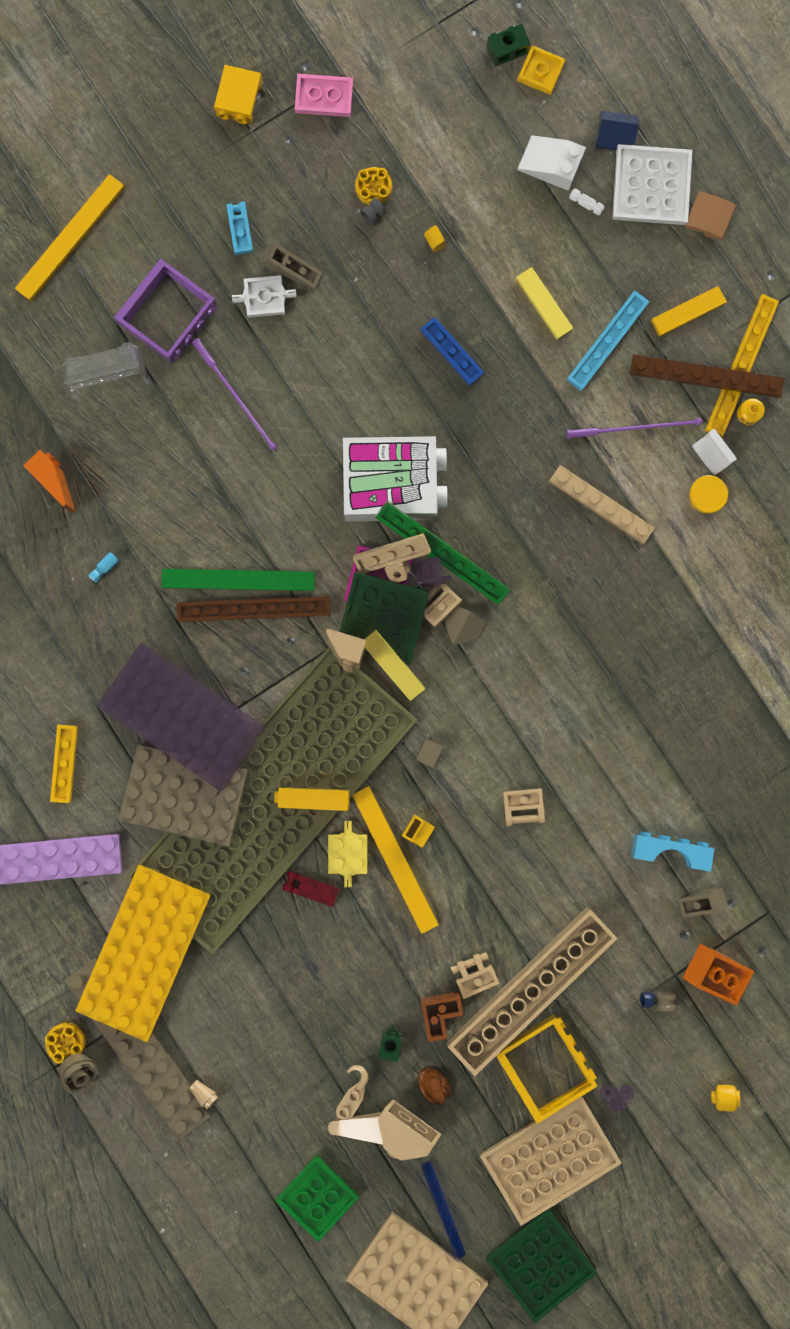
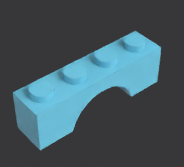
(648, 848)

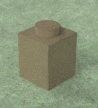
(429, 752)

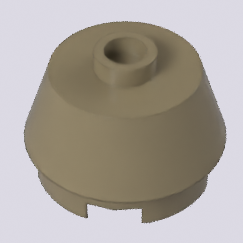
(78, 1073)

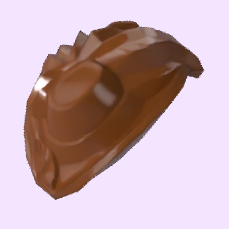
(434, 1085)

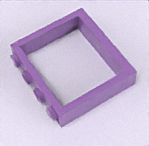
(143, 292)

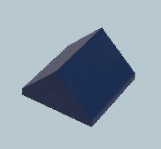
(616, 129)

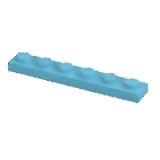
(607, 340)

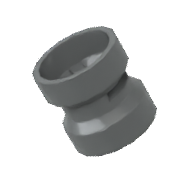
(373, 211)

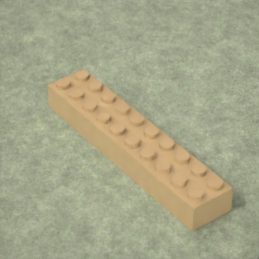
(531, 991)

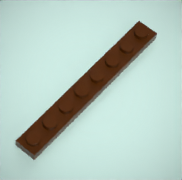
(707, 376)
(253, 609)

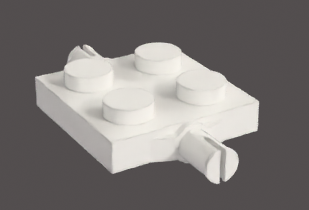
(264, 296)

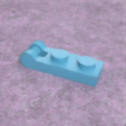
(240, 229)

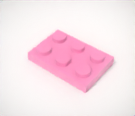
(324, 95)

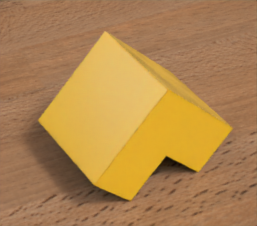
(418, 830)

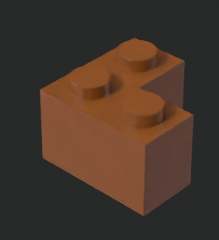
(437, 1009)

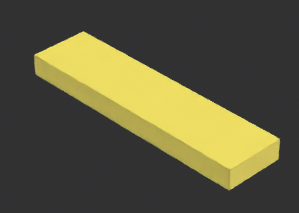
(544, 303)
(393, 665)

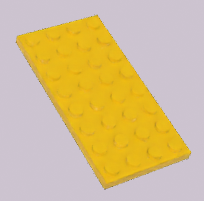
(143, 953)

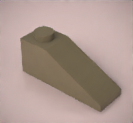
(290, 266)

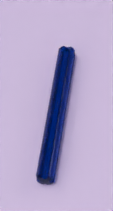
(443, 1209)

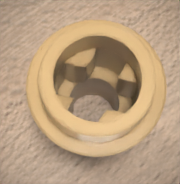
(203, 1094)

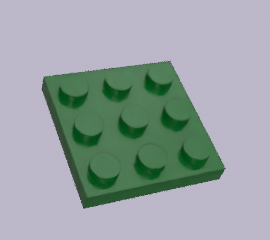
(317, 1198)

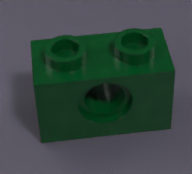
(502, 53)

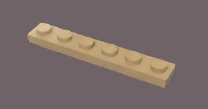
(601, 504)

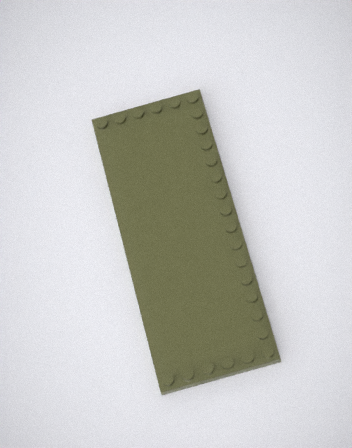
(318, 737)

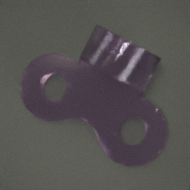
(617, 1096)

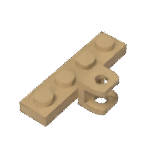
(393, 557)

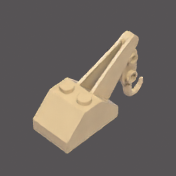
(396, 1128)

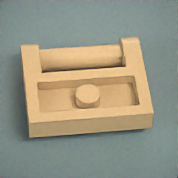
(442, 606)
(523, 800)

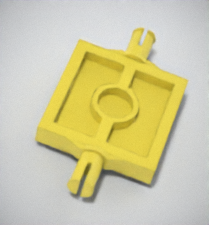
(347, 853)

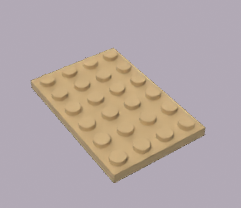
(550, 1160)
(416, 1278)

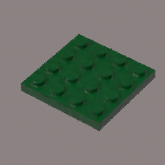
(385, 607)
(541, 1265)

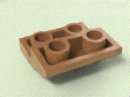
(710, 215)

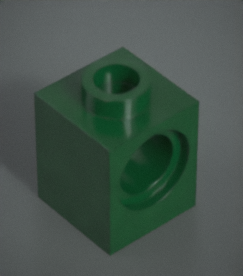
(386, 1053)

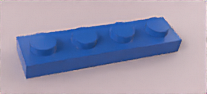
(452, 351)

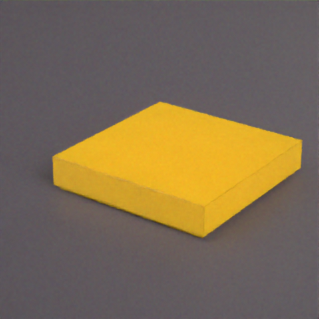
(541, 70)

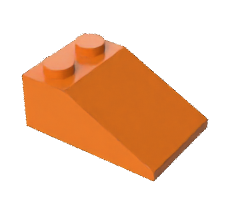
(47, 472)
(718, 974)

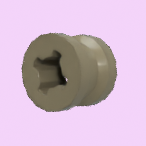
(665, 1001)

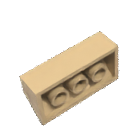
(347, 649)

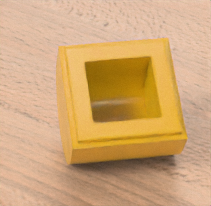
(435, 239)

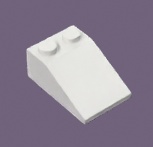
(552, 160)

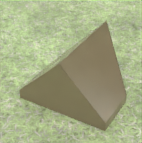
(463, 626)

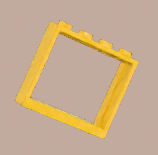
(567, 1097)

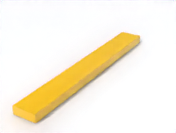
(70, 237)
(743, 361)
(395, 860)

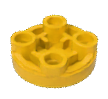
(372, 184)
(708, 494)
(64, 1041)

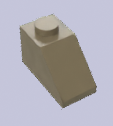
(703, 902)

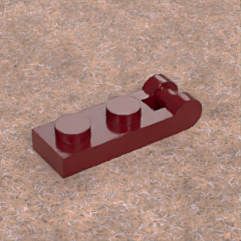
(311, 888)

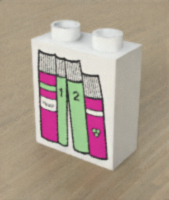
(393, 471)

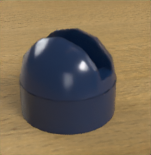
(646, 999)

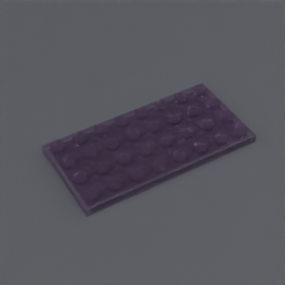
(181, 716)

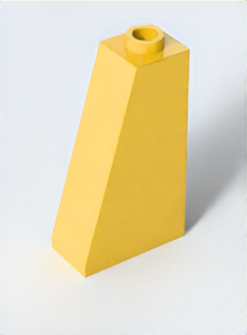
(313, 798)

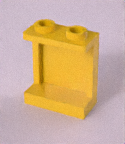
(237, 94)

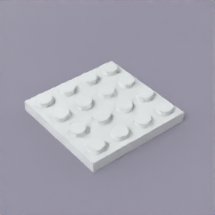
(652, 184)

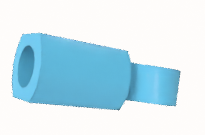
(104, 567)

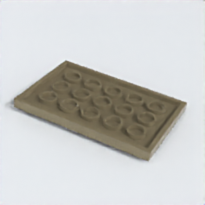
(177, 801)

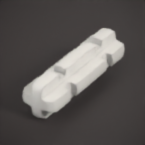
(587, 202)

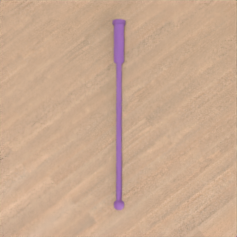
(209, 360)
(595, 431)

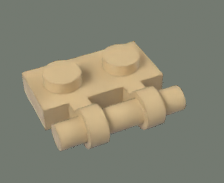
(478, 980)

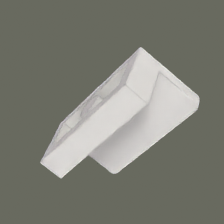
(714, 452)

